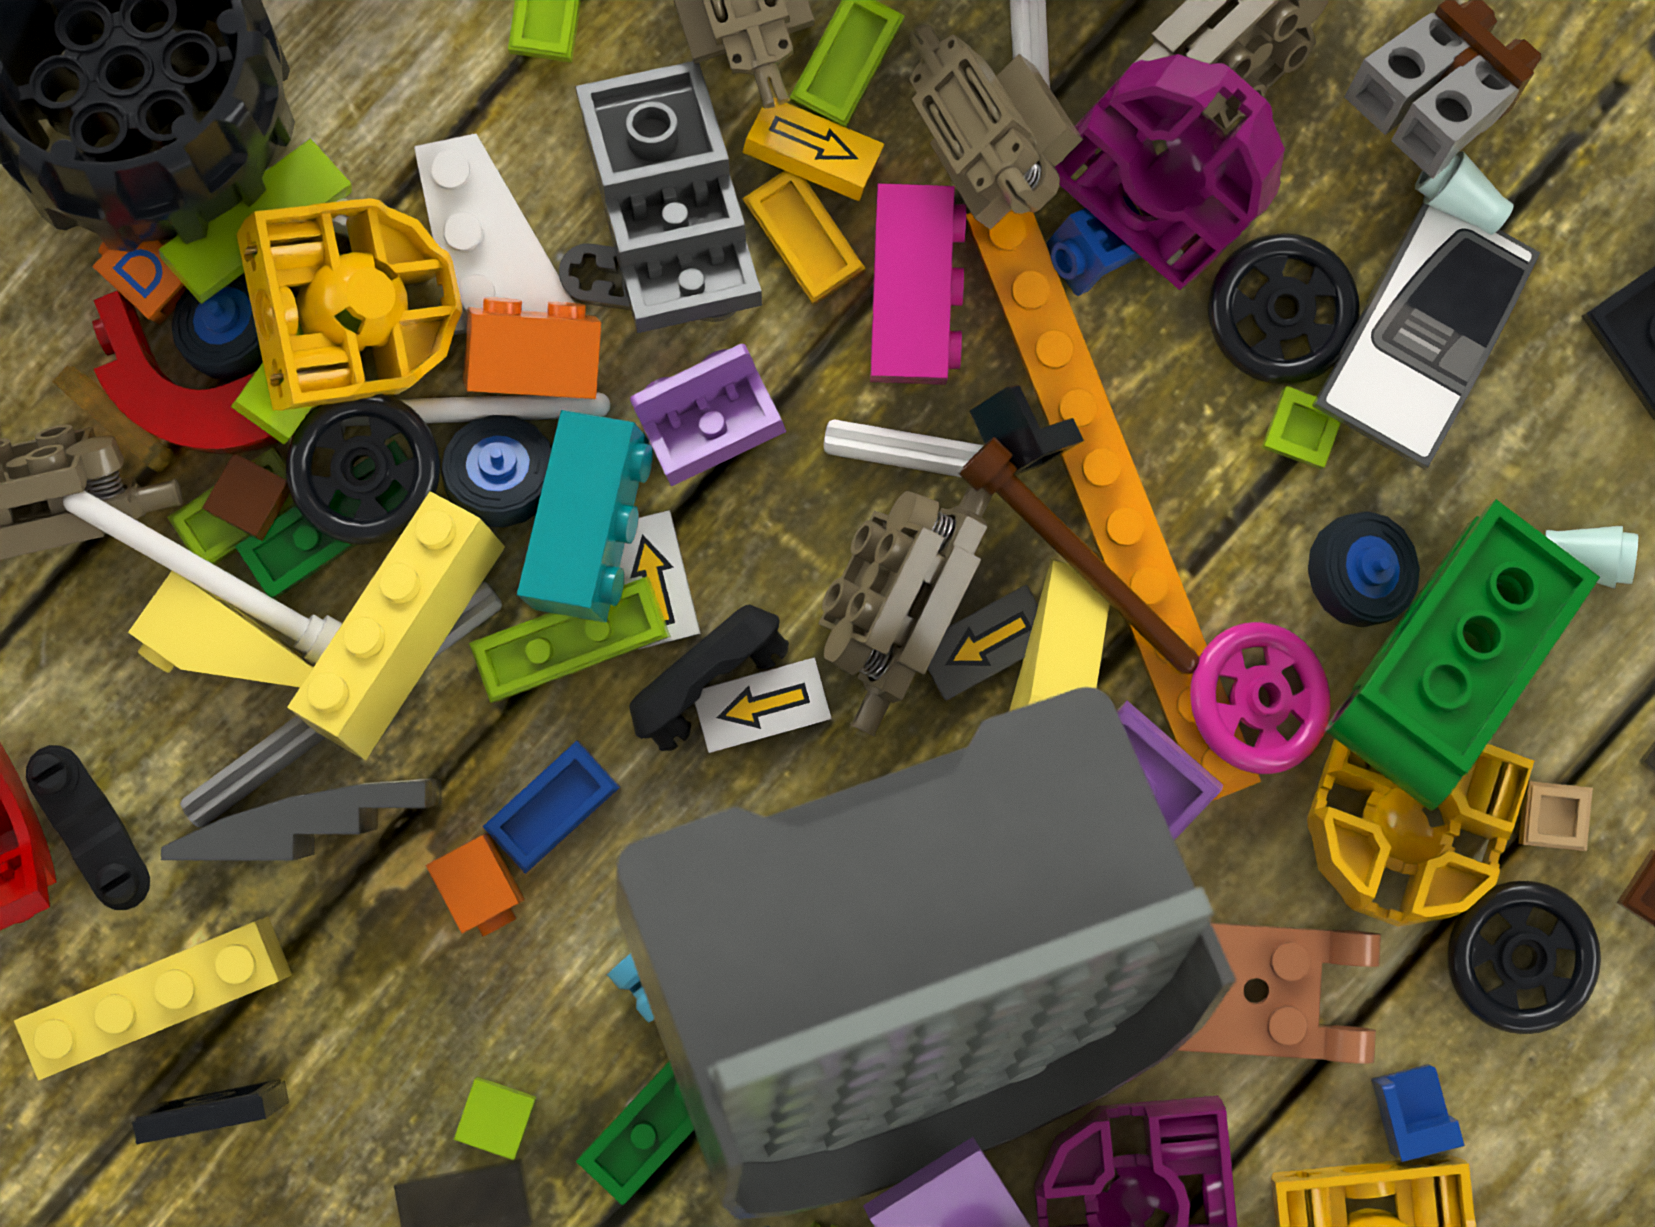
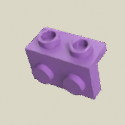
(707, 413)

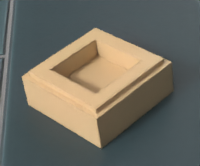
(1555, 816)

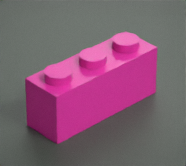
(916, 284)

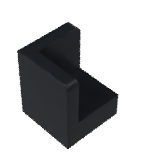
(1016, 428)

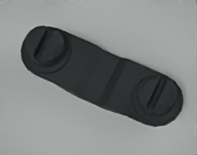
(743, 635)
(88, 827)

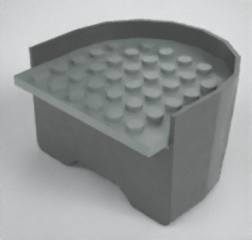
(920, 957)

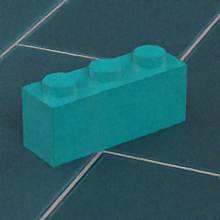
(585, 516)

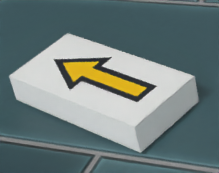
(658, 556)
(762, 705)

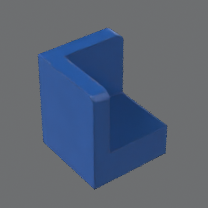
(1415, 1113)

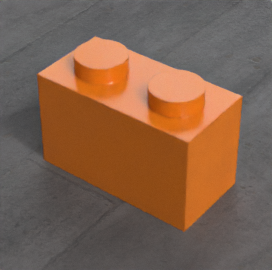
(532, 350)

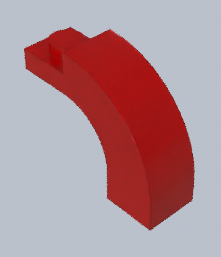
(151, 400)
(24, 852)

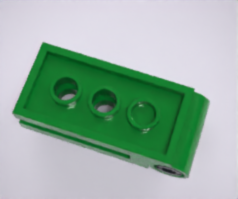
(1462, 654)

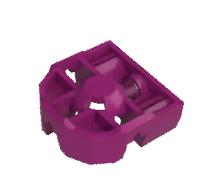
(1196, 185)
(1180, 1140)

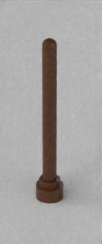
(995, 473)

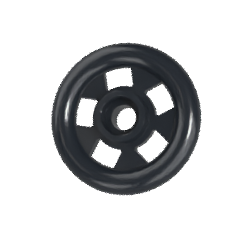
(1230, 305)
(315, 493)
(1500, 1005)

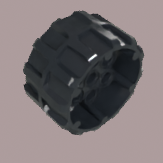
(187, 173)

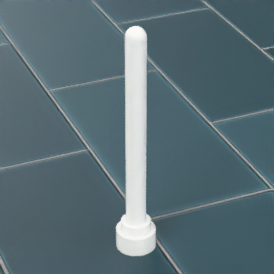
(473, 408)
(310, 634)

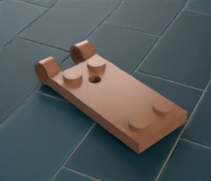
(1289, 1014)

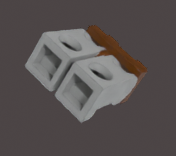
(1442, 82)

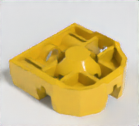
(387, 252)
(1399, 836)
(1425, 1191)

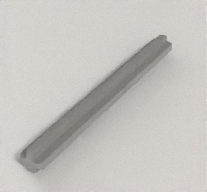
(297, 737)

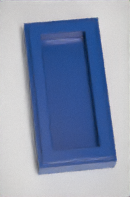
(551, 806)

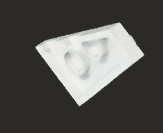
(483, 229)

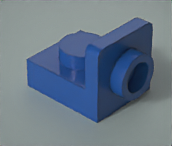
(1087, 250)

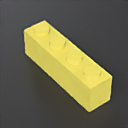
(397, 625)
(153, 998)

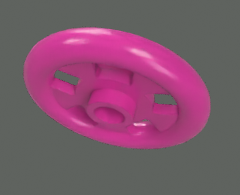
(1219, 720)

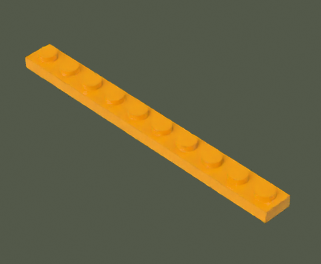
(1100, 465)

